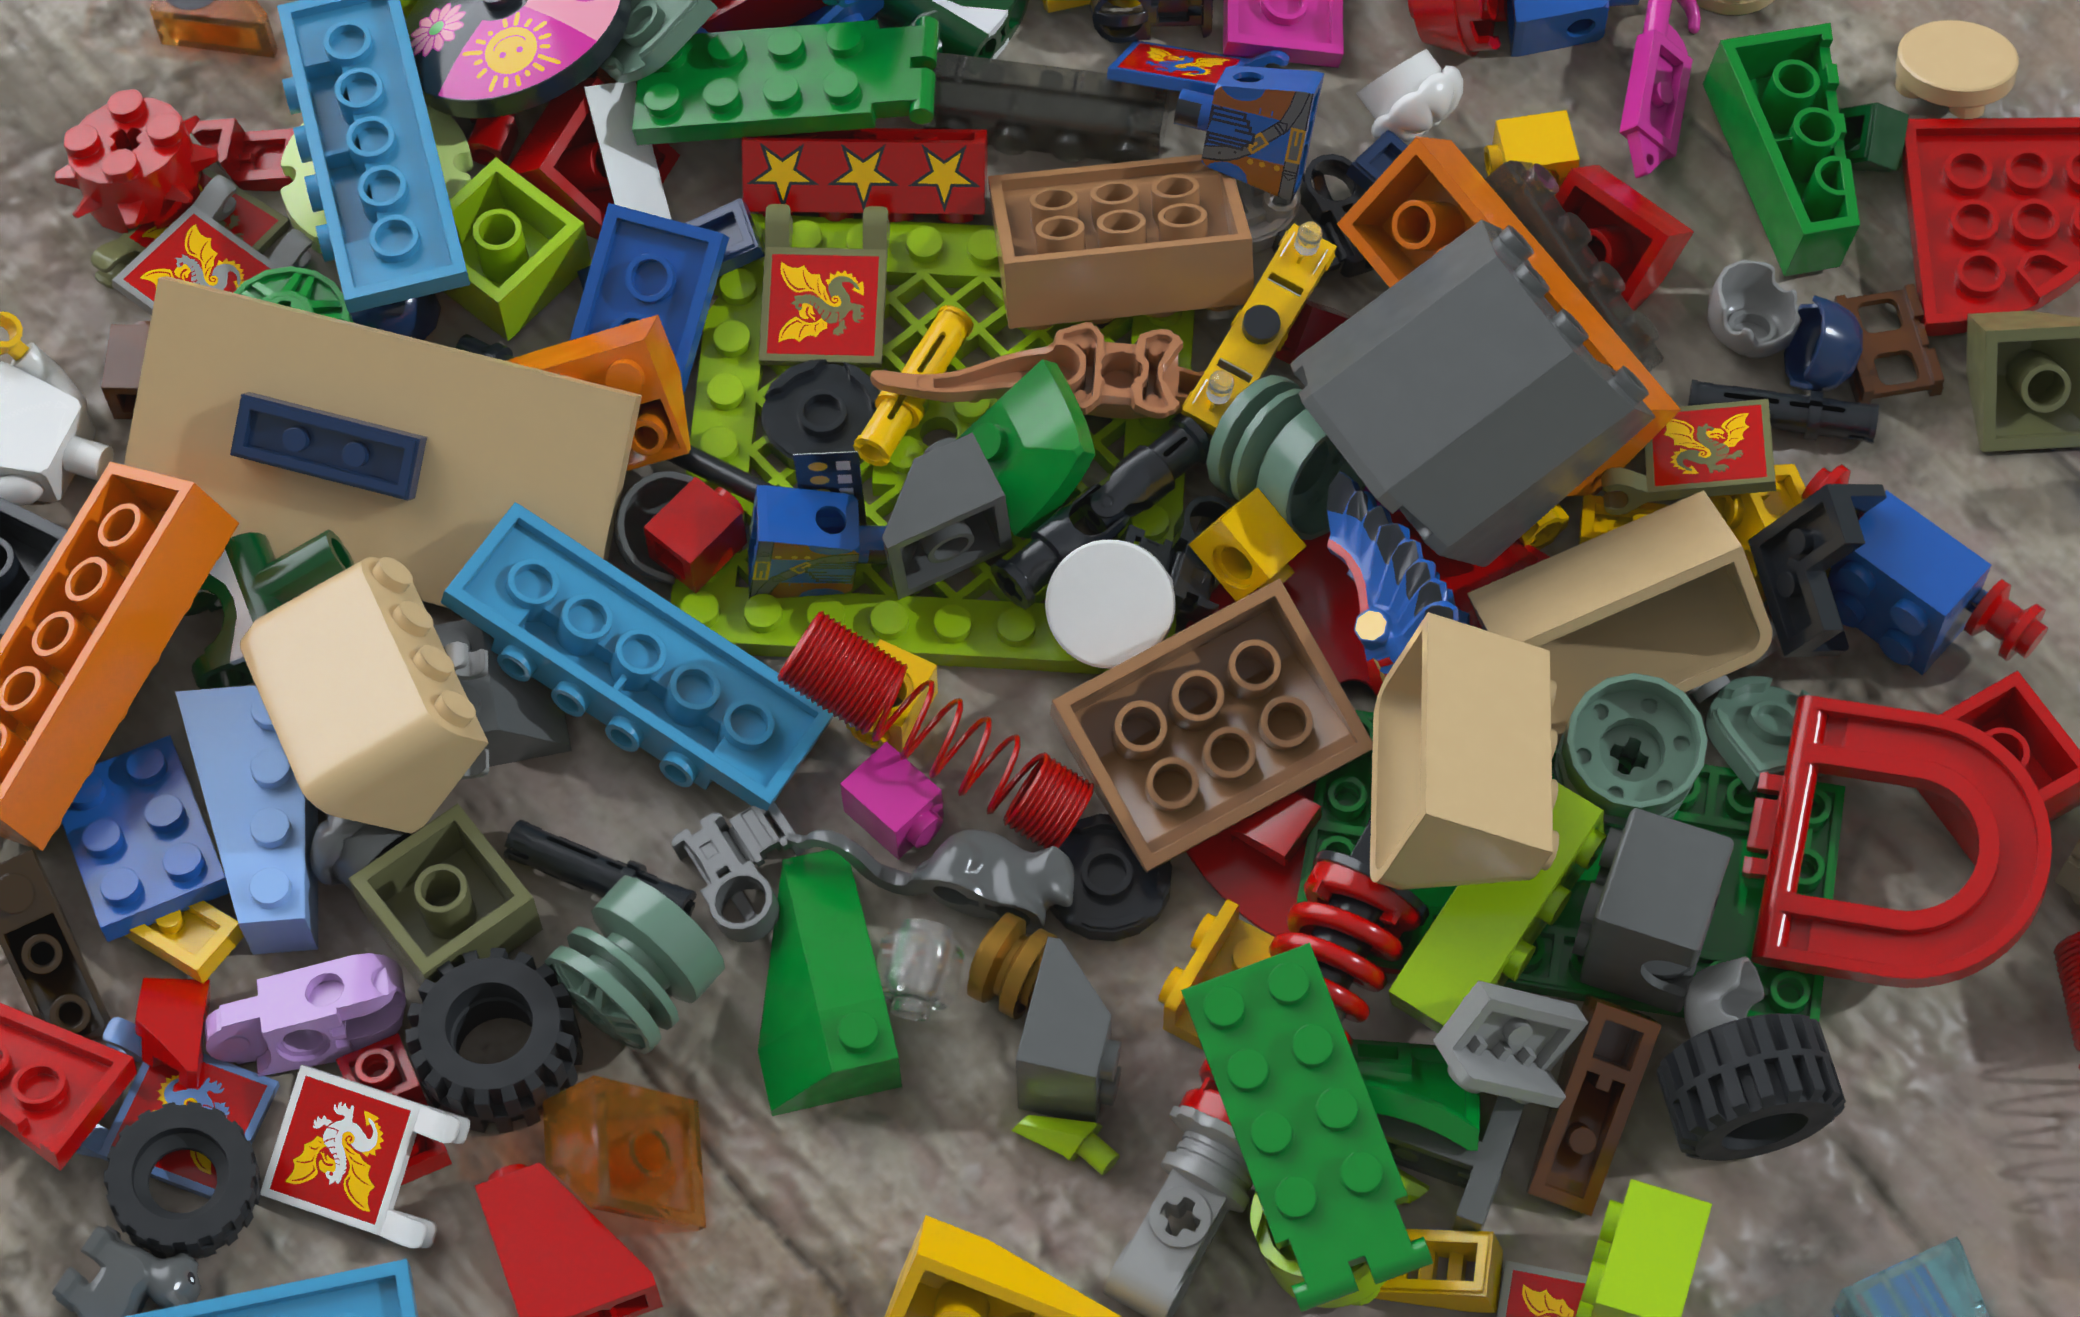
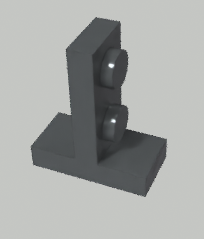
(1448, 1161)

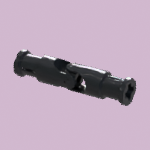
(1133, 487)

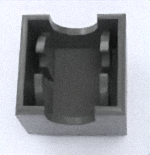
(1651, 908)

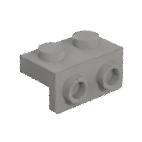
(1509, 1043)

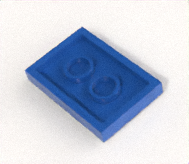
(648, 270)
(142, 840)

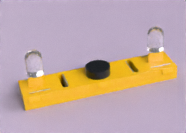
(1262, 323)

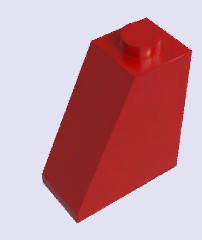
(558, 1252)

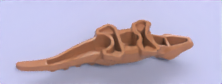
(1103, 375)

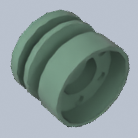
(1280, 448)
(1640, 721)
(643, 956)

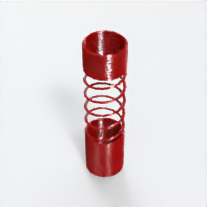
(862, 681)

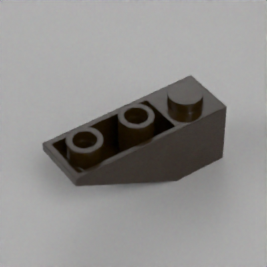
(45, 950)

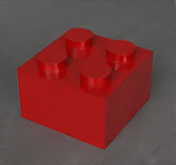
(2026, 728)

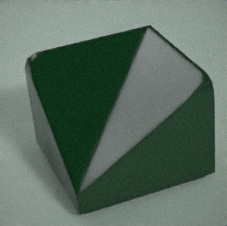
(1874, 137)

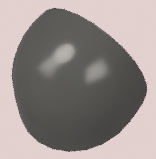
(635, 510)

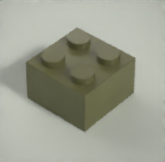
(445, 897)

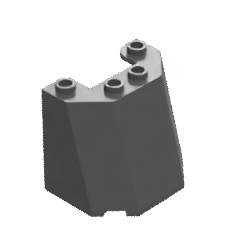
(1469, 397)

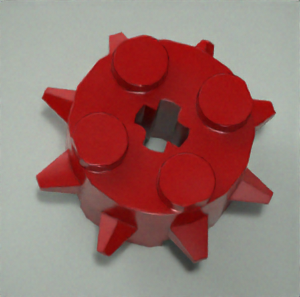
(134, 162)

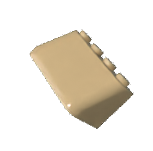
(1643, 599)
(365, 697)
(1463, 761)

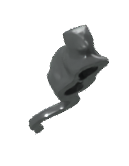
(968, 873)

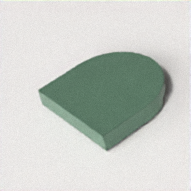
(655, 35)
(1753, 727)

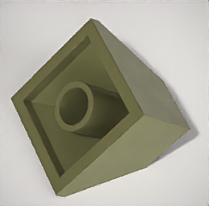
(2024, 379)

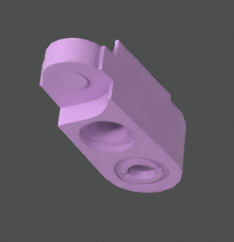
(310, 1014)

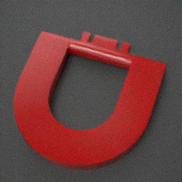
(1885, 943)

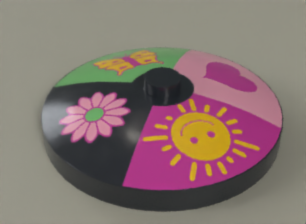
(509, 53)

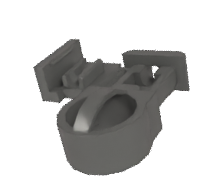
(737, 850)

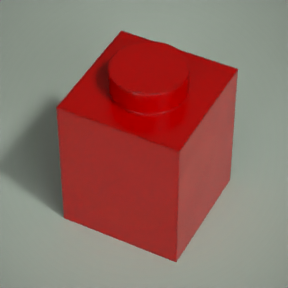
(696, 533)

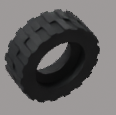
(174, 1130)

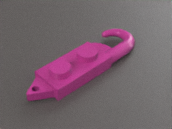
(1657, 87)

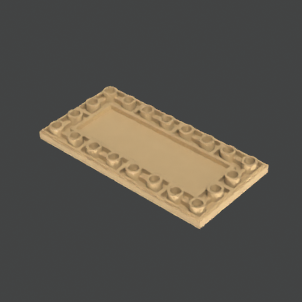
(489, 426)

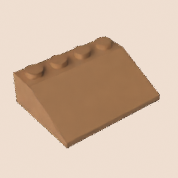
(1120, 242)
(1211, 726)

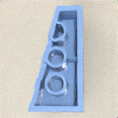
(256, 817)

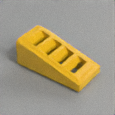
(1455, 1292)

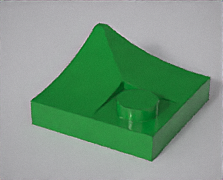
(1035, 445)
(1415, 1086)

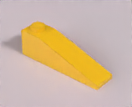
(971, 1276)

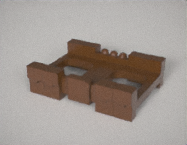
(1907, 340)

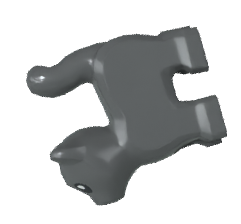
(126, 1279)

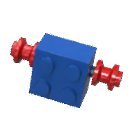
(1921, 587)

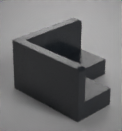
(1793, 563)

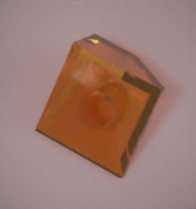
(628, 1150)

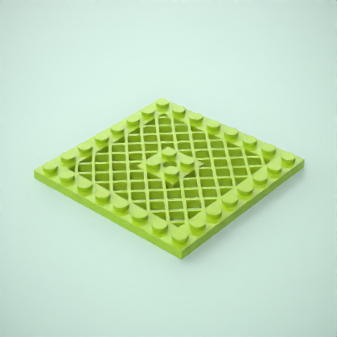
(724, 423)

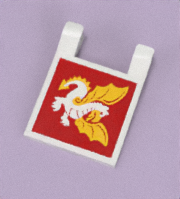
(348, 1153)

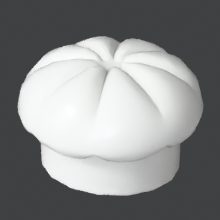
(1412, 97)

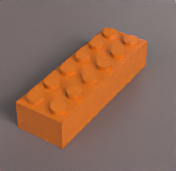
(1435, 197)
(95, 635)

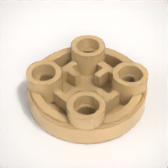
(1956, 66)

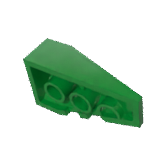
(824, 1000)

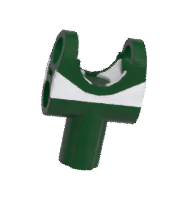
(965, 26)
(250, 584)

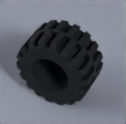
(484, 992)
(1750, 1087)

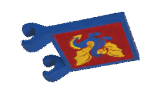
(1181, 67)

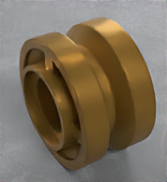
(1007, 965)

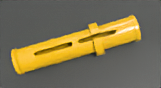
(889, 426)

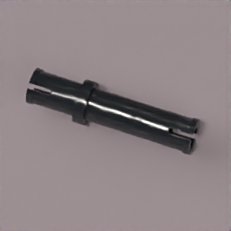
(1797, 412)
(582, 865)

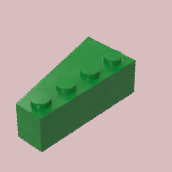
(1788, 141)

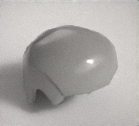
(1752, 310)
(1721, 994)

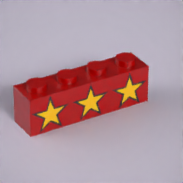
(869, 167)

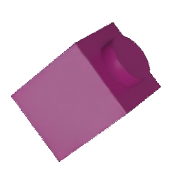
(893, 801)

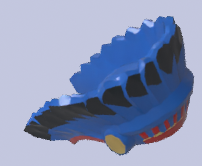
(1389, 572)

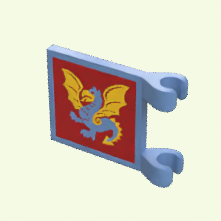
(221, 1085)

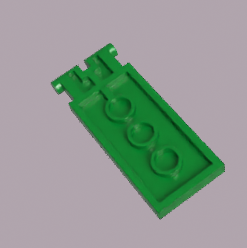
(789, 82)
(1305, 1123)

